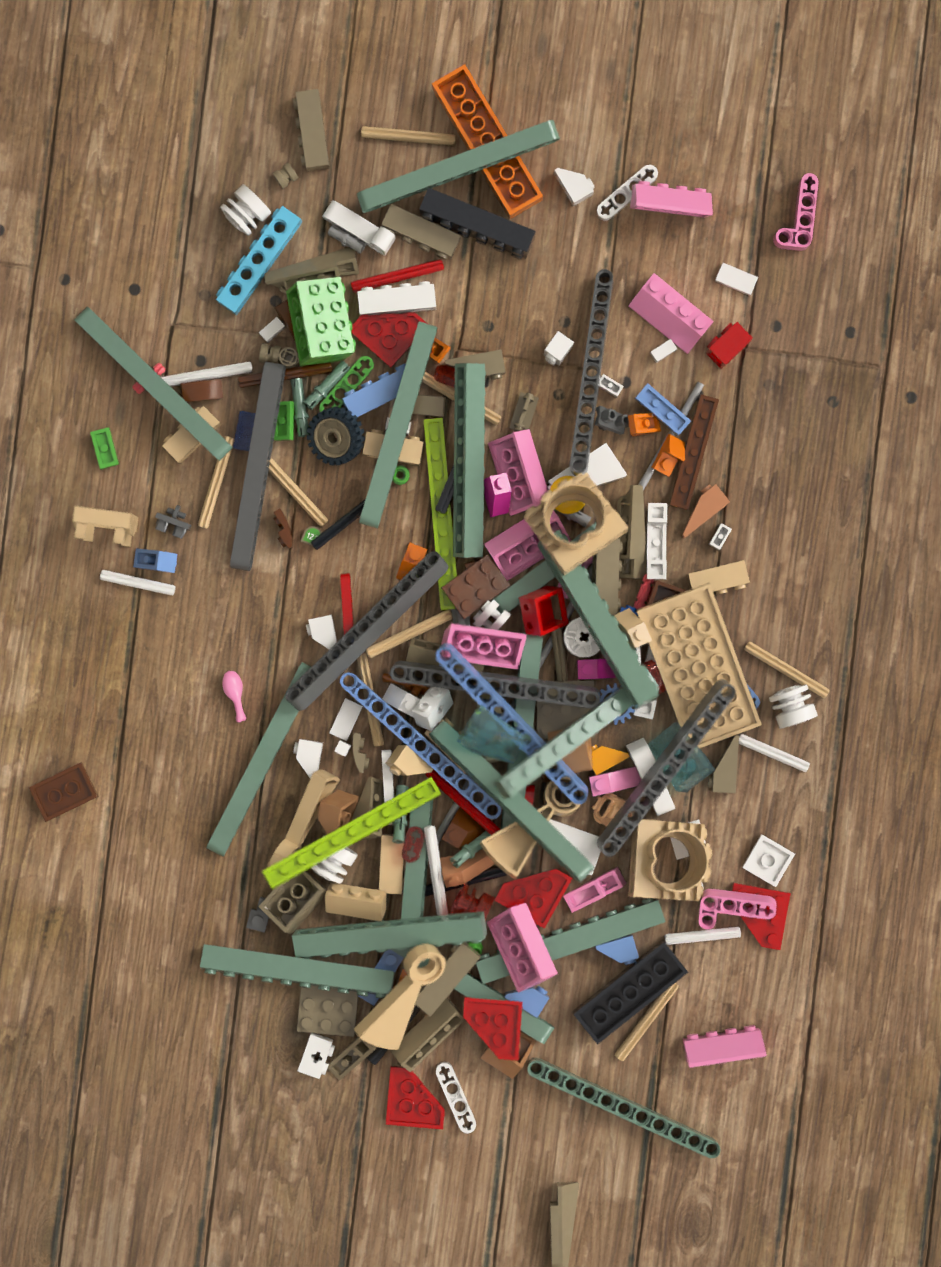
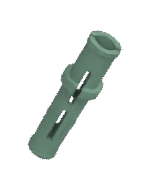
(328, 383)
(300, 408)
(401, 823)
(468, 851)

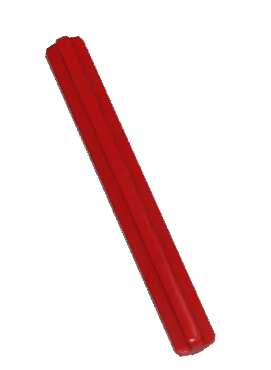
(398, 275)
(466, 805)

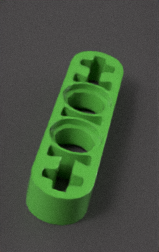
(343, 383)

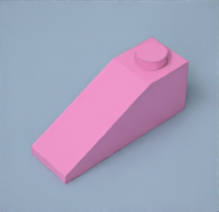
(614, 781)

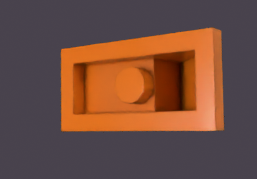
(438, 351)
(643, 424)
(670, 452)
(412, 557)

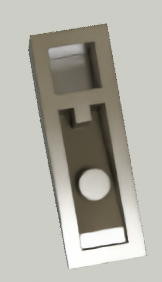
(493, 363)
(725, 773)
(370, 799)
(350, 1057)

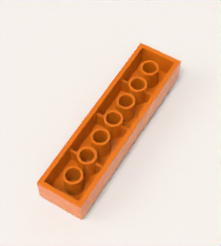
(480, 126)

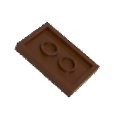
(475, 586)
(63, 792)

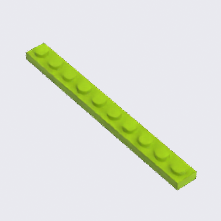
(441, 522)
(351, 833)

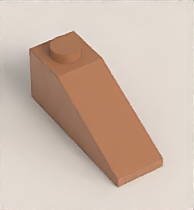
(706, 506)
(467, 871)

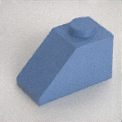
(155, 560)
(620, 949)
(532, 999)

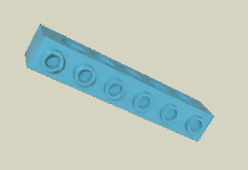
(235, 302)

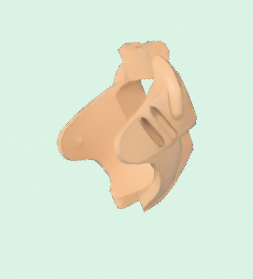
(614, 806)

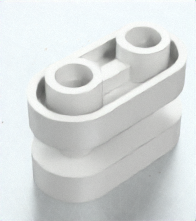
(489, 608)

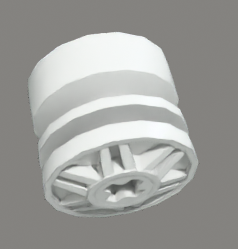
(245, 210)
(574, 645)
(793, 706)
(331, 866)

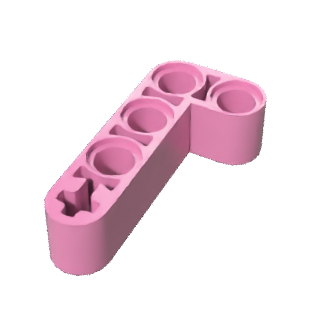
(801, 211)
(737, 908)

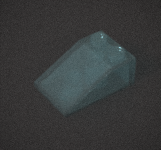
(492, 737)
(693, 770)

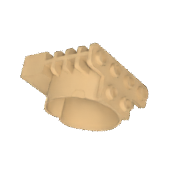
(567, 554)
(642, 878)

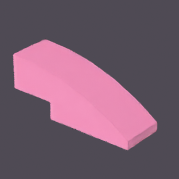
(595, 889)

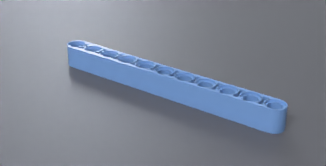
(508, 714)
(424, 754)

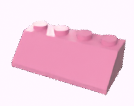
(671, 200)
(670, 313)
(518, 458)
(517, 547)
(485, 645)
(521, 947)
(723, 1047)

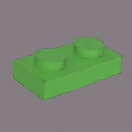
(285, 422)
(104, 448)

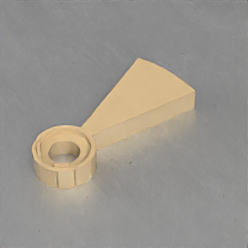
(319, 787)
(513, 845)
(389, 1019)

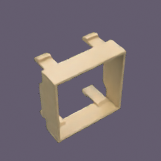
(88, 518)

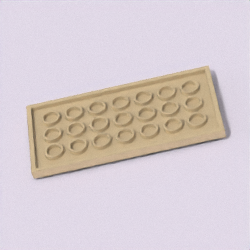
(695, 653)

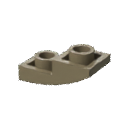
(429, 405)
(360, 758)

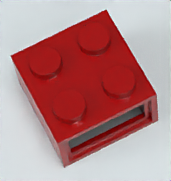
(725, 348)
(538, 611)

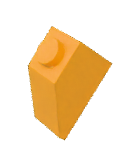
(605, 758)

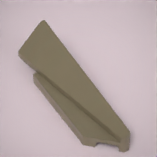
(321, 267)
(634, 543)
(562, 1222)

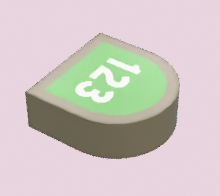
(310, 534)

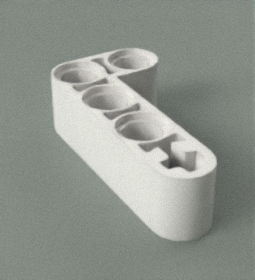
(377, 238)
(644, 760)

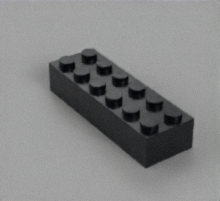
(477, 224)
(629, 992)

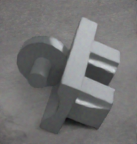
(611, 420)
(180, 527)

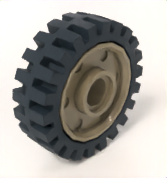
(346, 428)

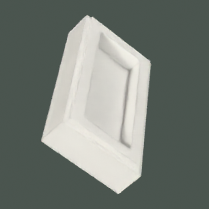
(736, 279)
(346, 719)

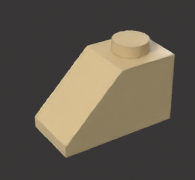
(633, 628)
(407, 762)

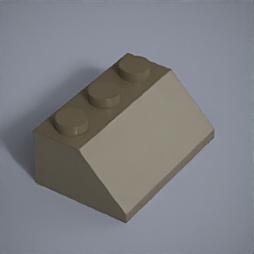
(293, 901)

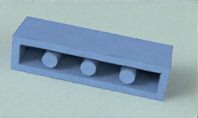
(374, 394)

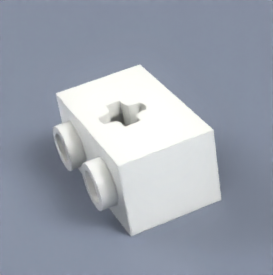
(558, 349)
(432, 707)
(316, 1044)

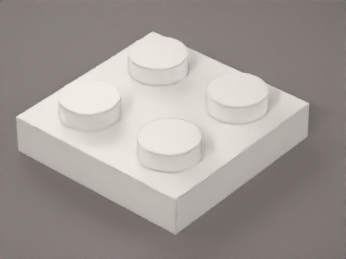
(768, 860)

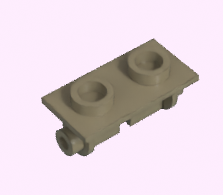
(524, 412)

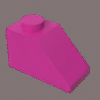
(497, 494)
(594, 669)

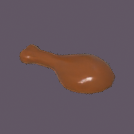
(414, 688)

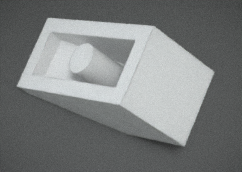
(574, 185)
(322, 631)
(401, 699)
(308, 755)

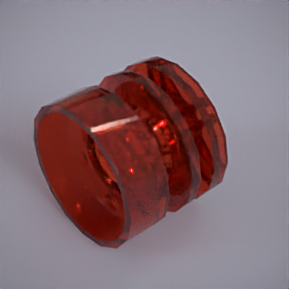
(469, 903)

